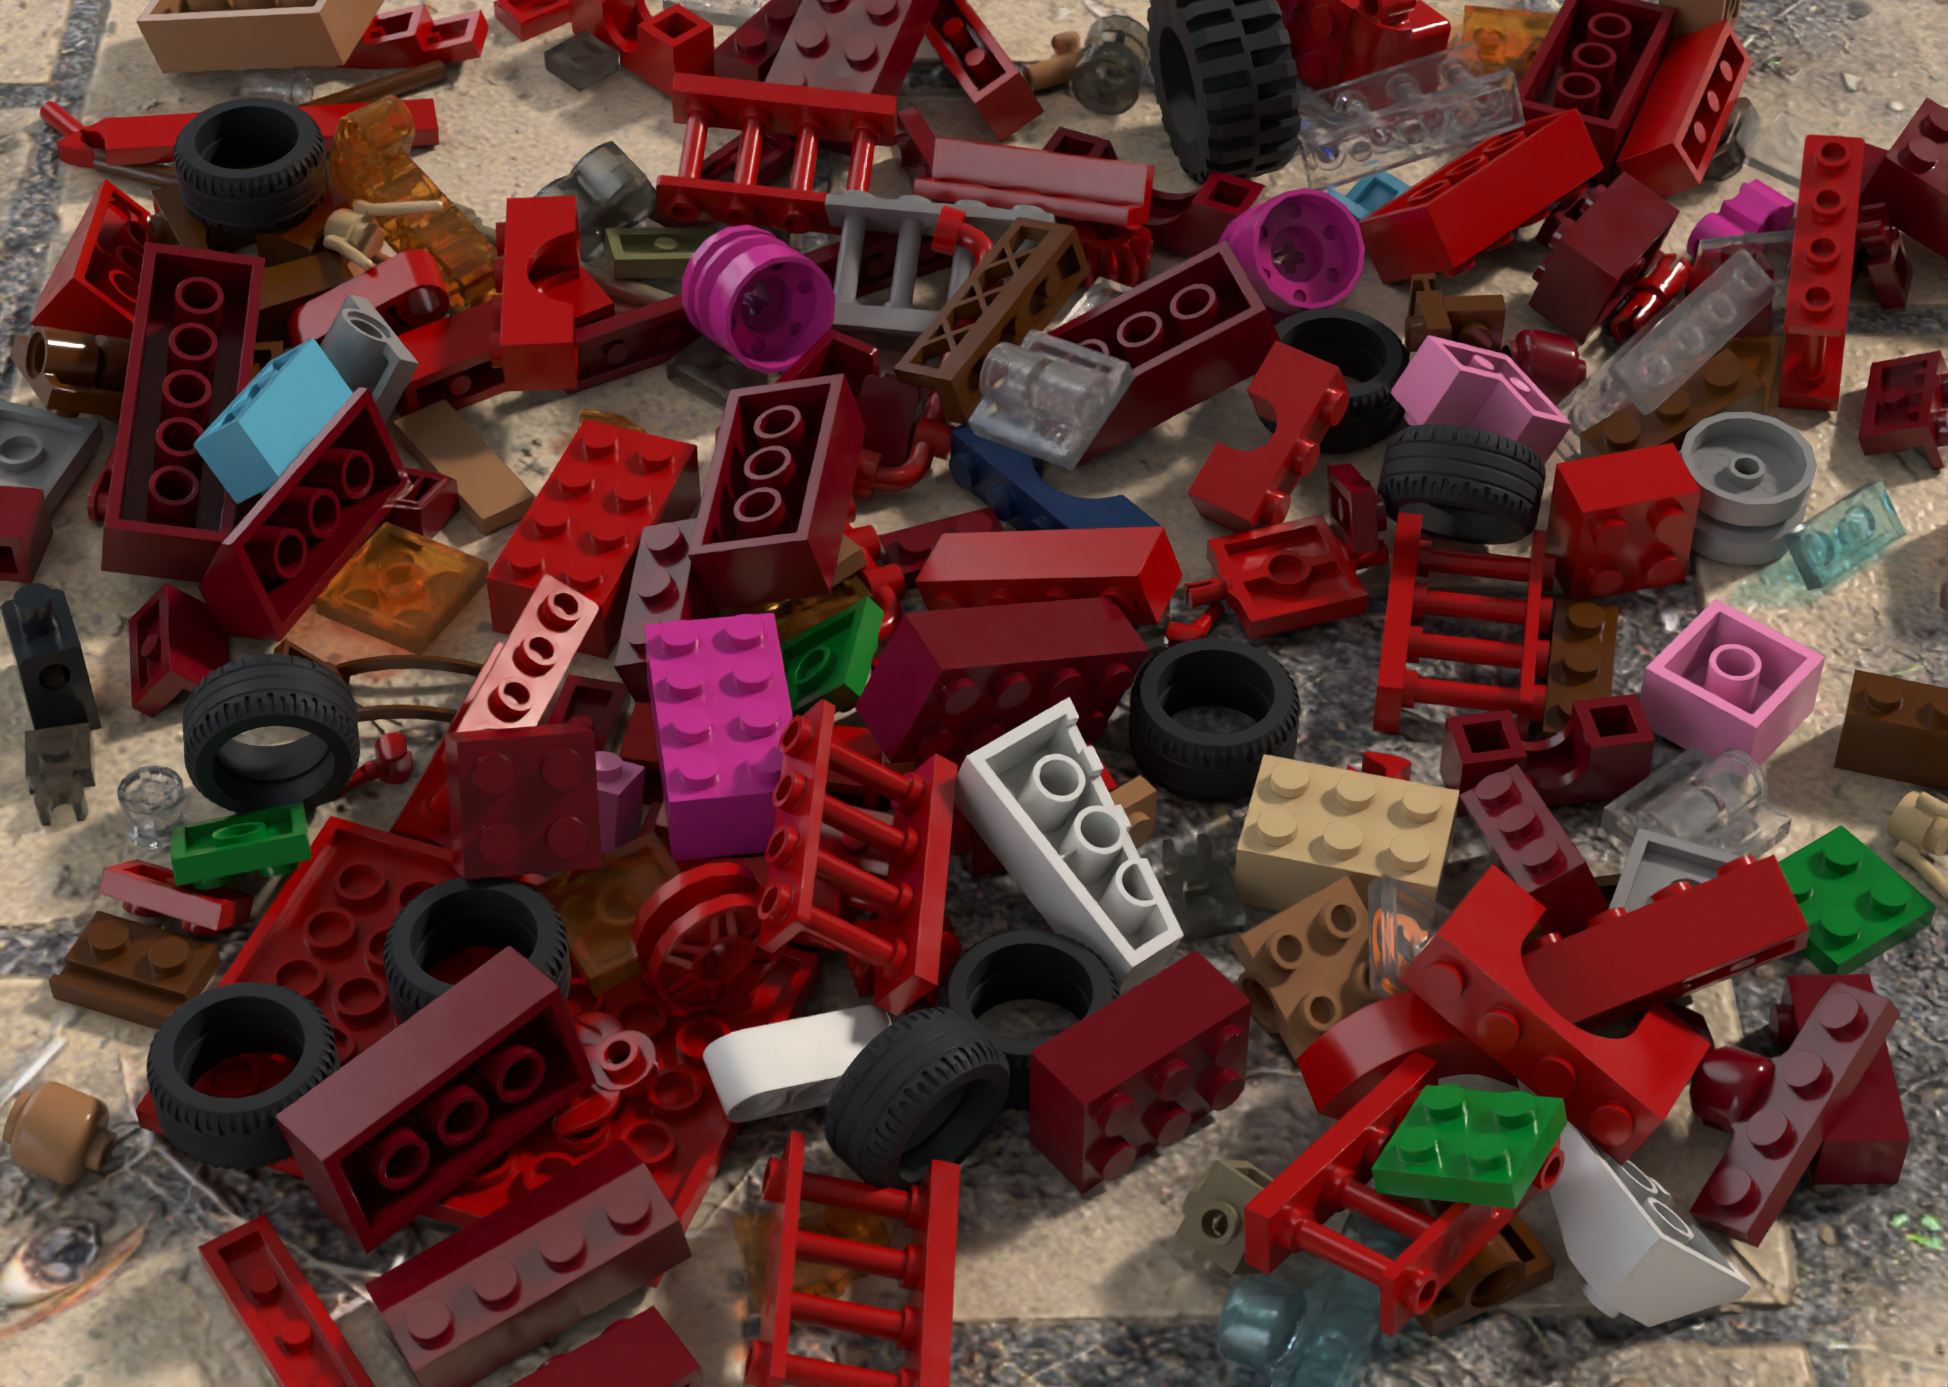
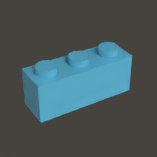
(273, 420)

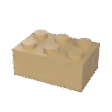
(1333, 822)

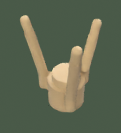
(358, 234)
(1921, 829)

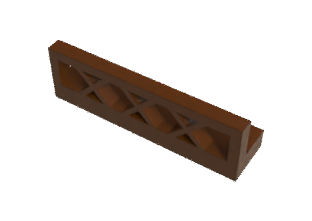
(1030, 300)

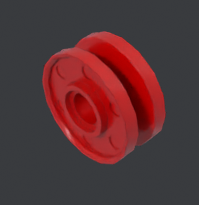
(703, 937)

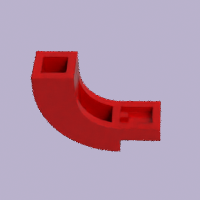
(1376, 1040)

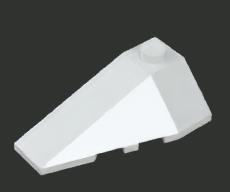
(1632, 1245)

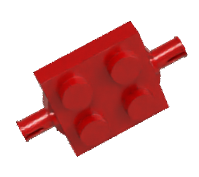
(1285, 576)

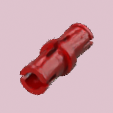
(1651, 295)

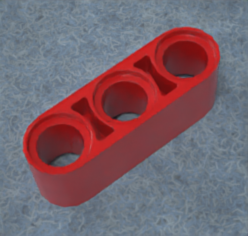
(402, 289)

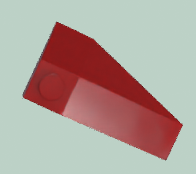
(99, 270)

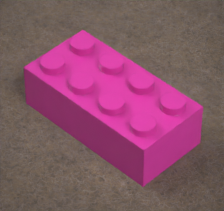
(718, 730)

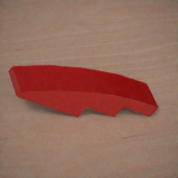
(412, 38)

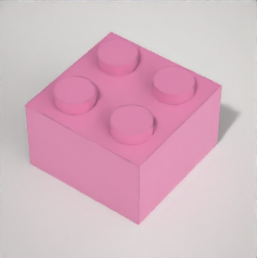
(1730, 685)

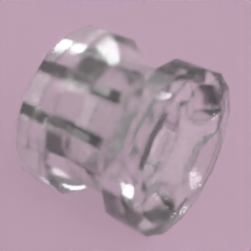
(152, 805)

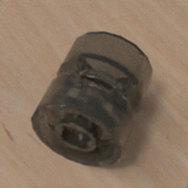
(1111, 65)

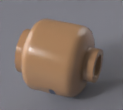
(59, 1133)

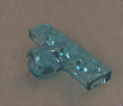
(1315, 1332)

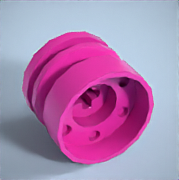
(1311, 238)
(757, 298)

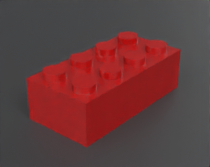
(1481, 198)
(591, 524)

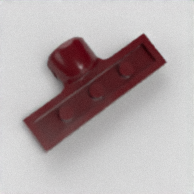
(1781, 1108)

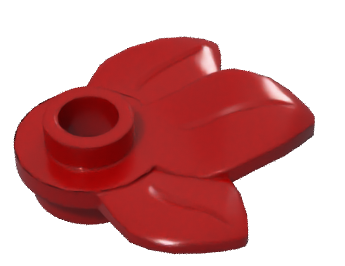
(606, 1047)

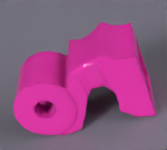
(1753, 210)

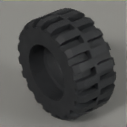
(1225, 85)

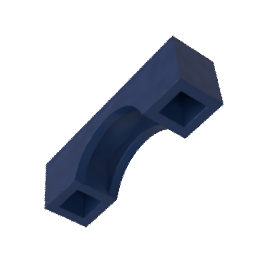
(1019, 496)

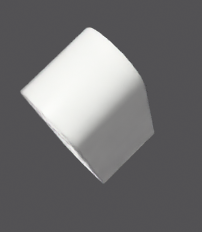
(788, 1062)

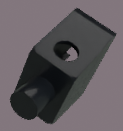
(43, 635)

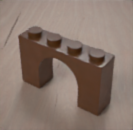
(283, 285)

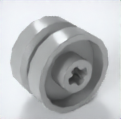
(1751, 485)

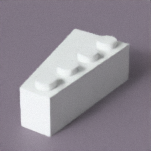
(1067, 844)

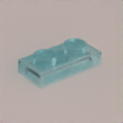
(1844, 535)

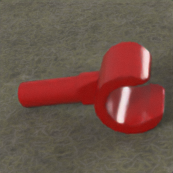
(1182, 632)
(391, 765)

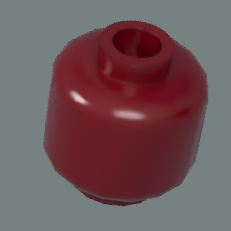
(1547, 360)

